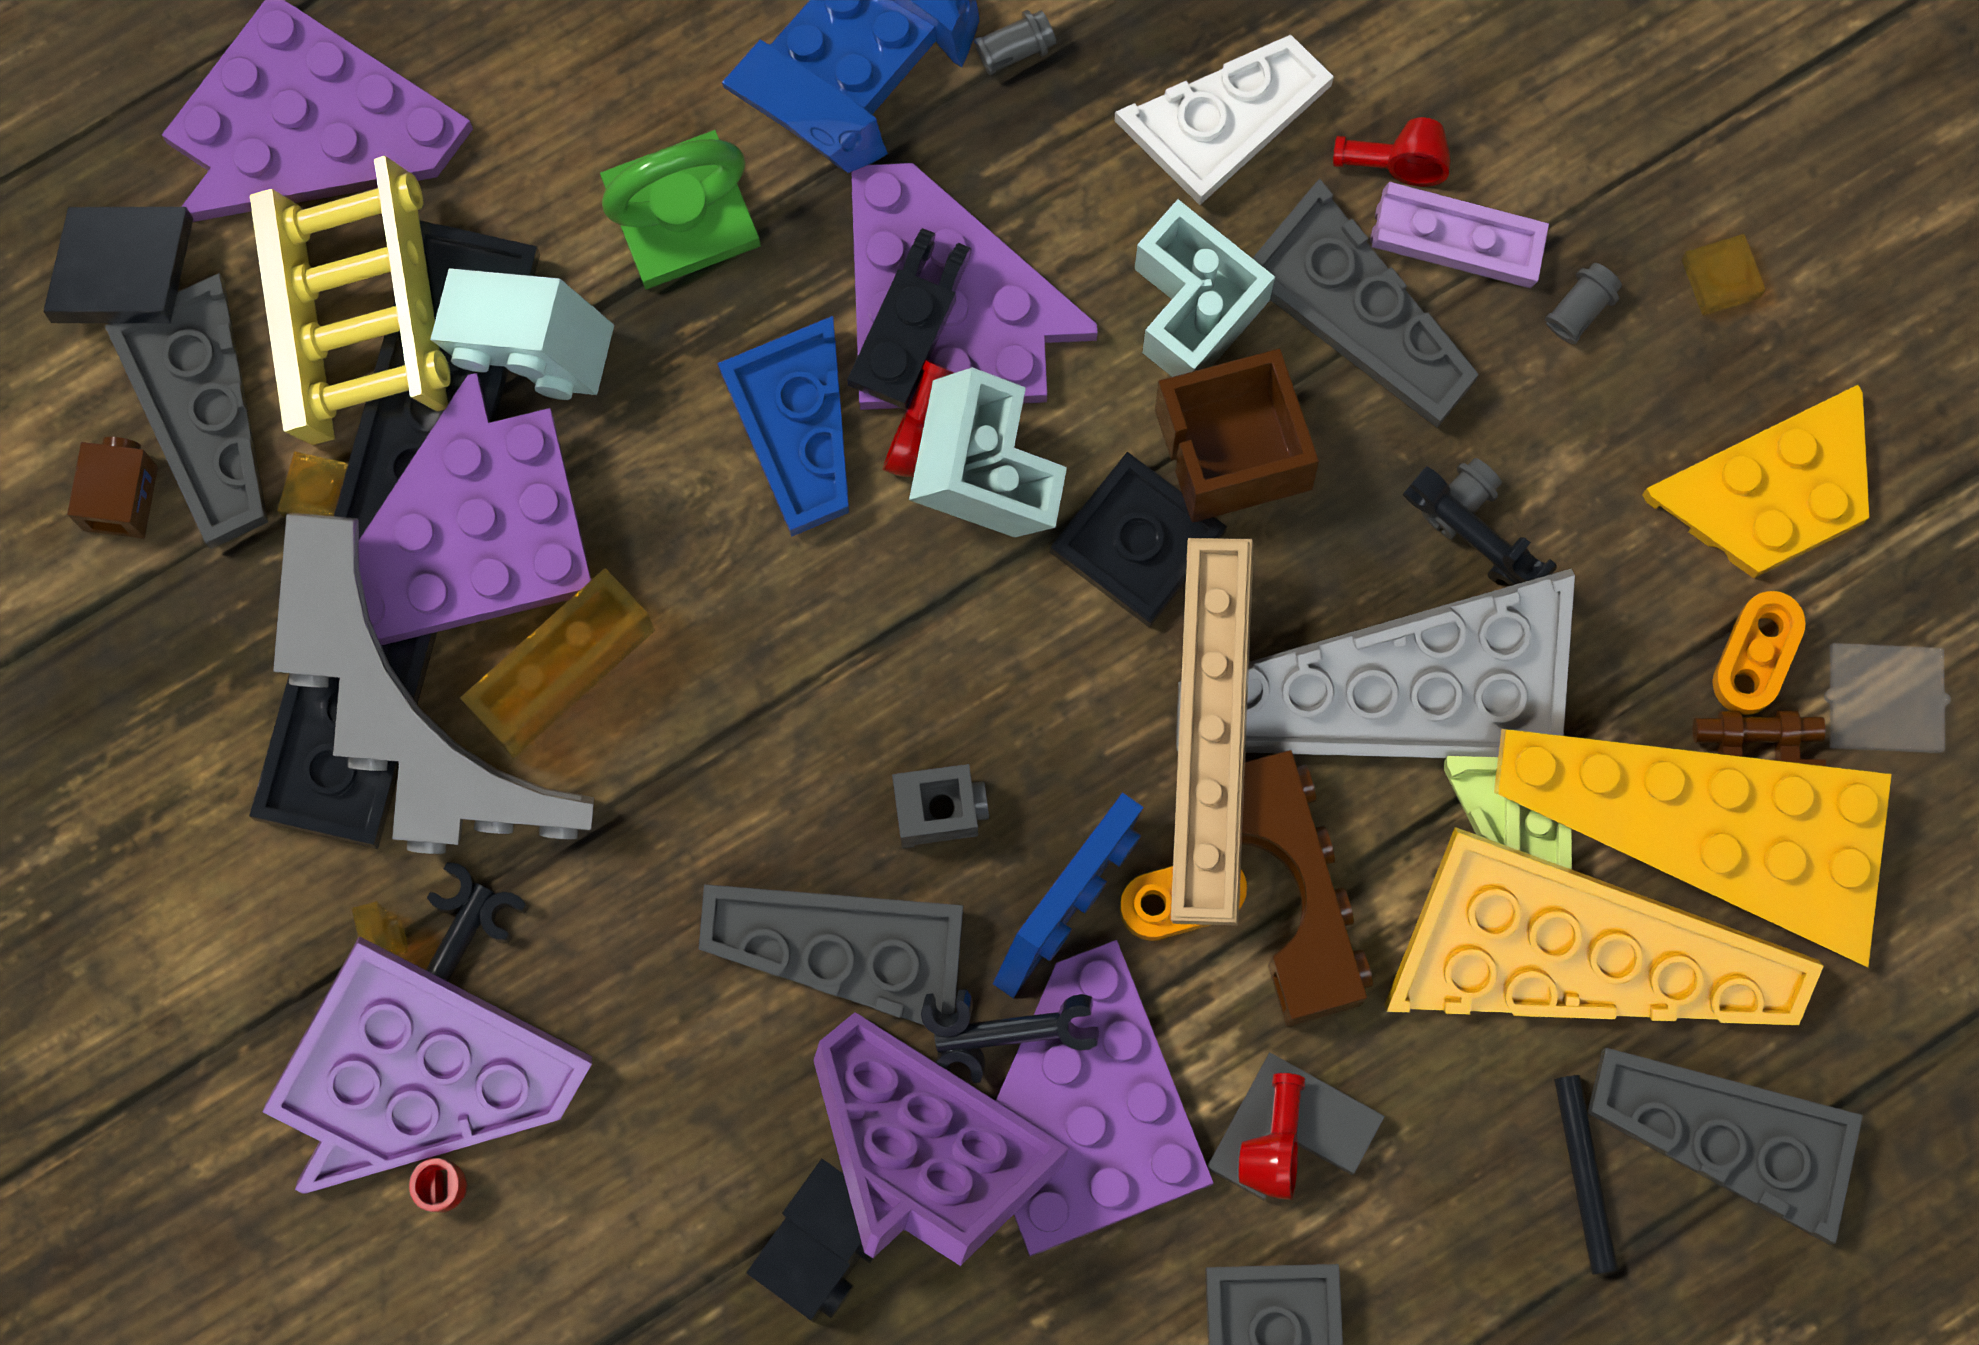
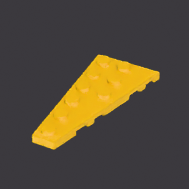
(1752, 831)
(1565, 945)

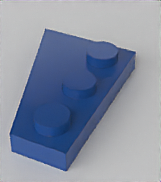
(794, 421)
(1073, 890)

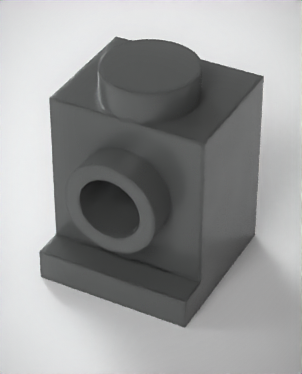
(917, 792)

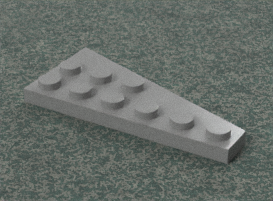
(1421, 681)

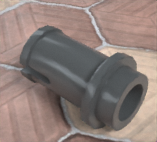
(1016, 41)
(1584, 302)
(1472, 488)

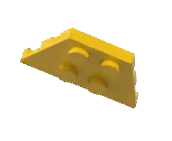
(1778, 488)

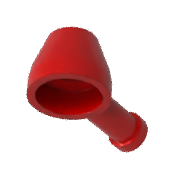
(1416, 157)
(906, 442)
(1271, 1160)

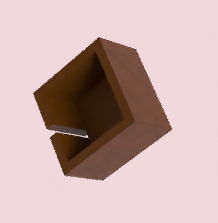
(1236, 435)

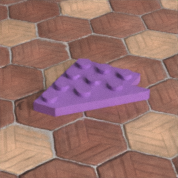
(414, 1071)
(1106, 1105)

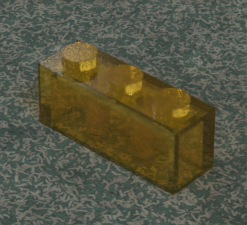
(558, 663)

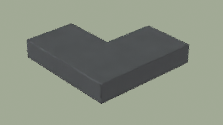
(1328, 1123)

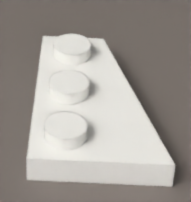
(1224, 119)

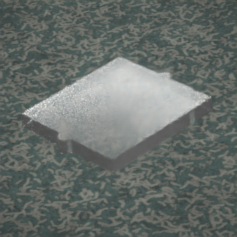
(1887, 698)

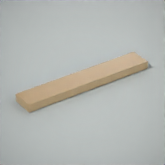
(1212, 732)

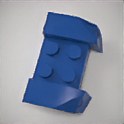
(842, 64)

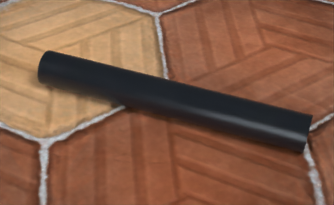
(1586, 1174)

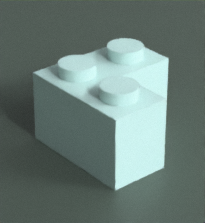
(1211, 288)
(525, 325)
(971, 461)

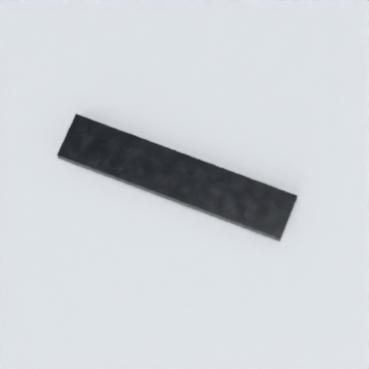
(301, 778)

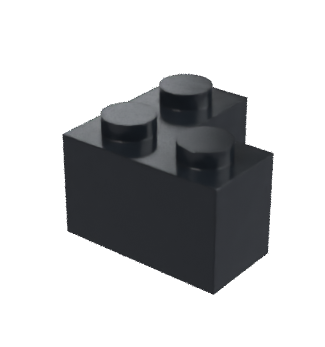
(813, 1247)

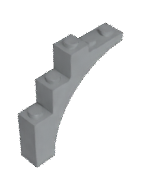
(329, 634)

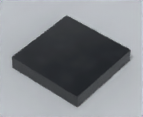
(118, 265)
(1134, 539)

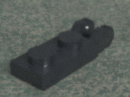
(908, 325)

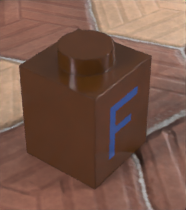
(113, 488)

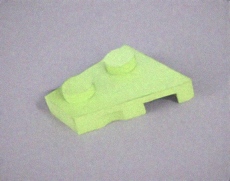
(1501, 818)

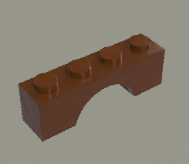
(1317, 968)

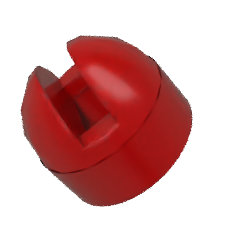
(427, 1185)

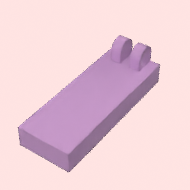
(1459, 235)

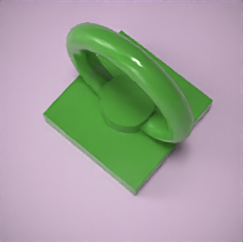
(681, 208)

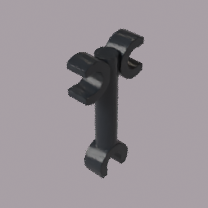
(1512, 563)
(473, 907)
(961, 1041)

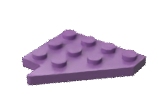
(304, 118)
(1001, 302)
(473, 525)
(925, 1144)

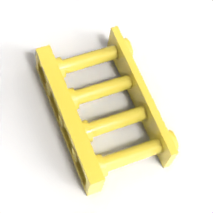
(292, 287)

